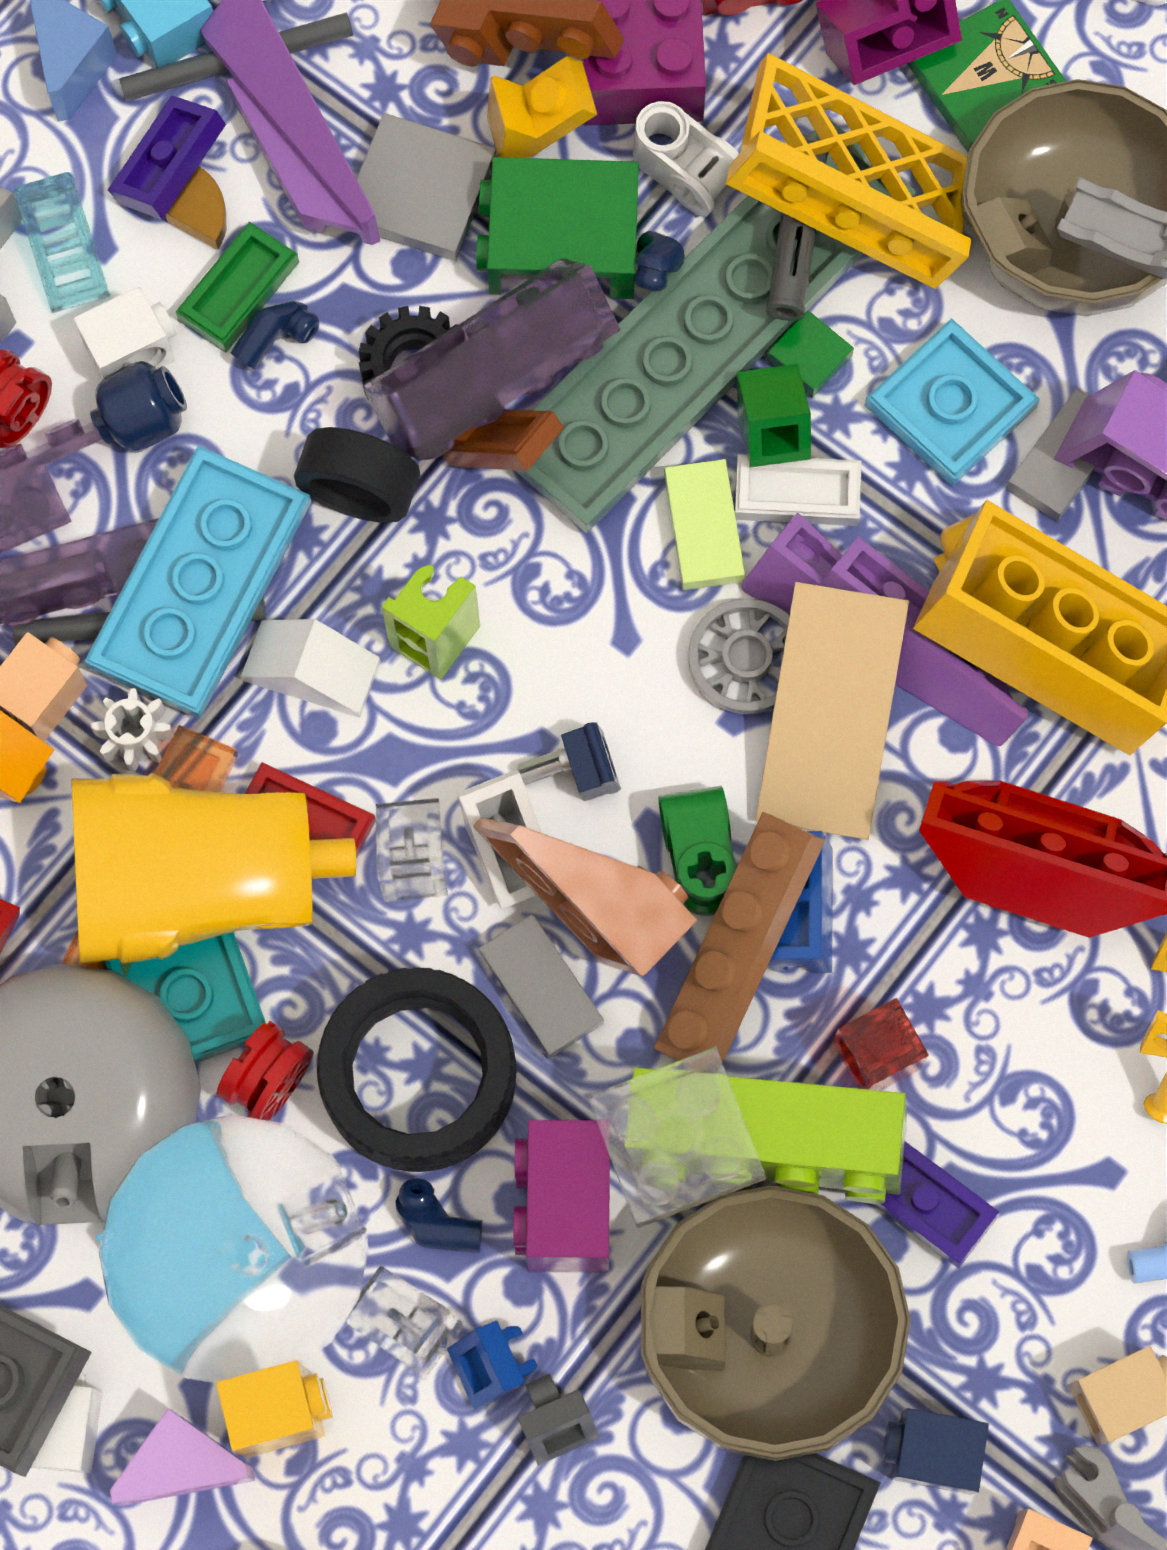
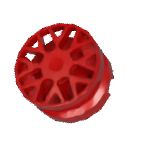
(22, 398)
(265, 1072)

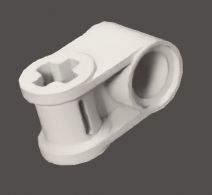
(692, 165)

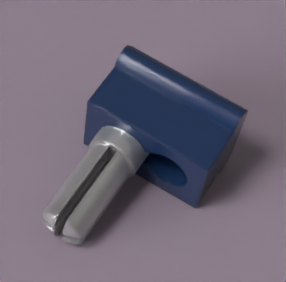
(585, 755)

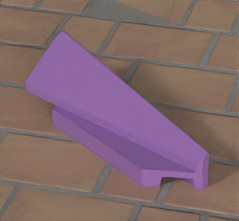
(287, 120)
(924, 666)

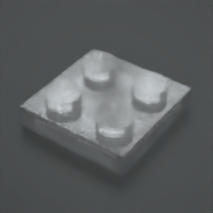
(676, 1137)

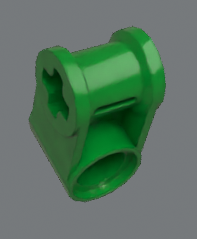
(698, 839)

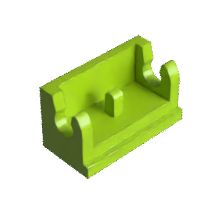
(429, 630)

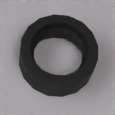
(357, 474)

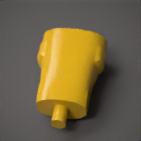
(190, 865)

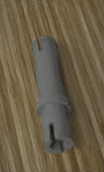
(787, 290)

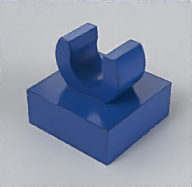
(487, 1363)

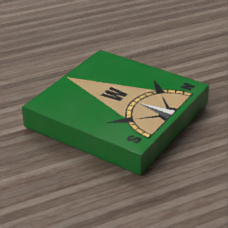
(985, 69)

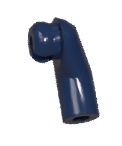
(271, 325)
(430, 1223)

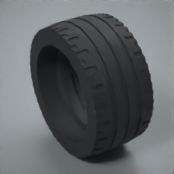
(412, 990)

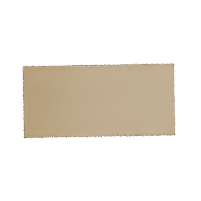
(832, 709)

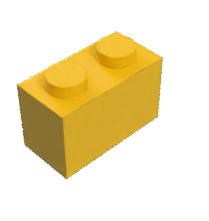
(274, 1408)

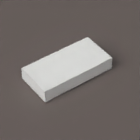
(815, 488)

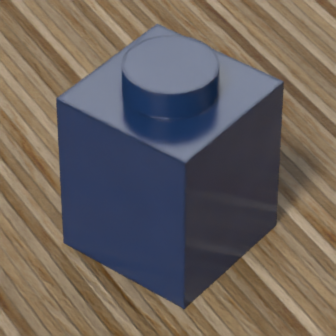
(936, 1450)

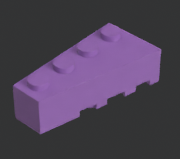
(1124, 437)

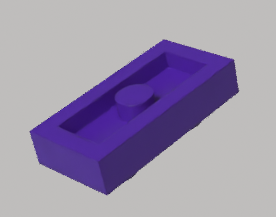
(167, 157)
(938, 1208)

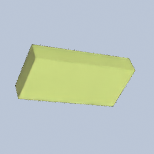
(704, 524)

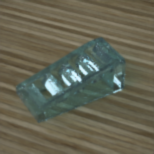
(49, 205)

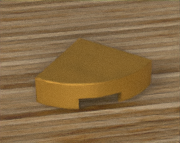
(200, 209)

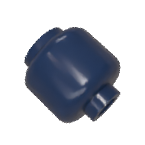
(138, 406)

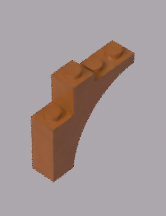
(490, 28)

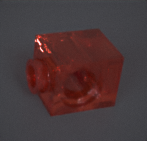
(880, 1047)

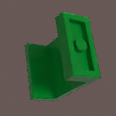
(556, 212)

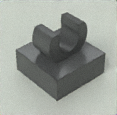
(556, 1422)

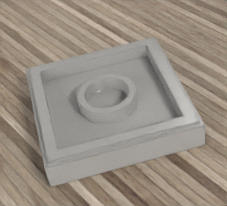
(423, 184)

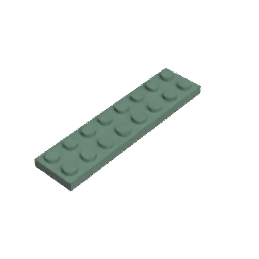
(675, 358)

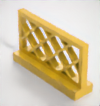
(842, 200)

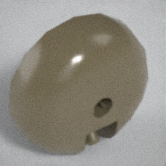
(1026, 176)
(773, 1323)

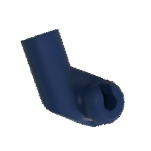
(656, 258)

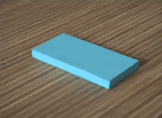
(198, 582)

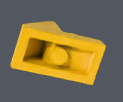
(539, 112)

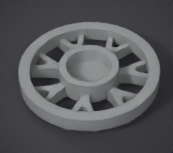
(744, 655)

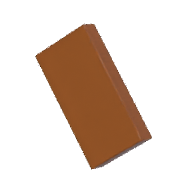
(506, 443)

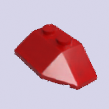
(1044, 857)

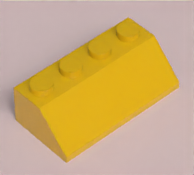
(1053, 627)

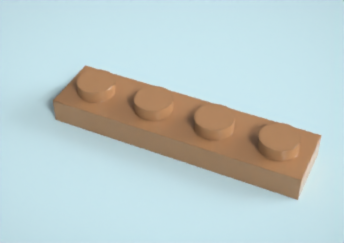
(740, 939)

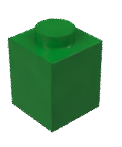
(774, 415)

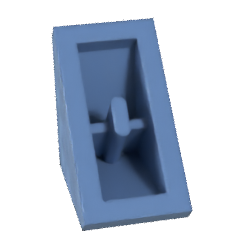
(72, 52)

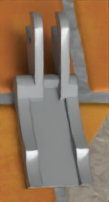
(1117, 227)
(1103, 1503)

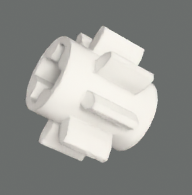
(126, 745)

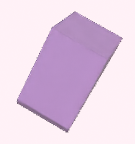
(177, 1462)

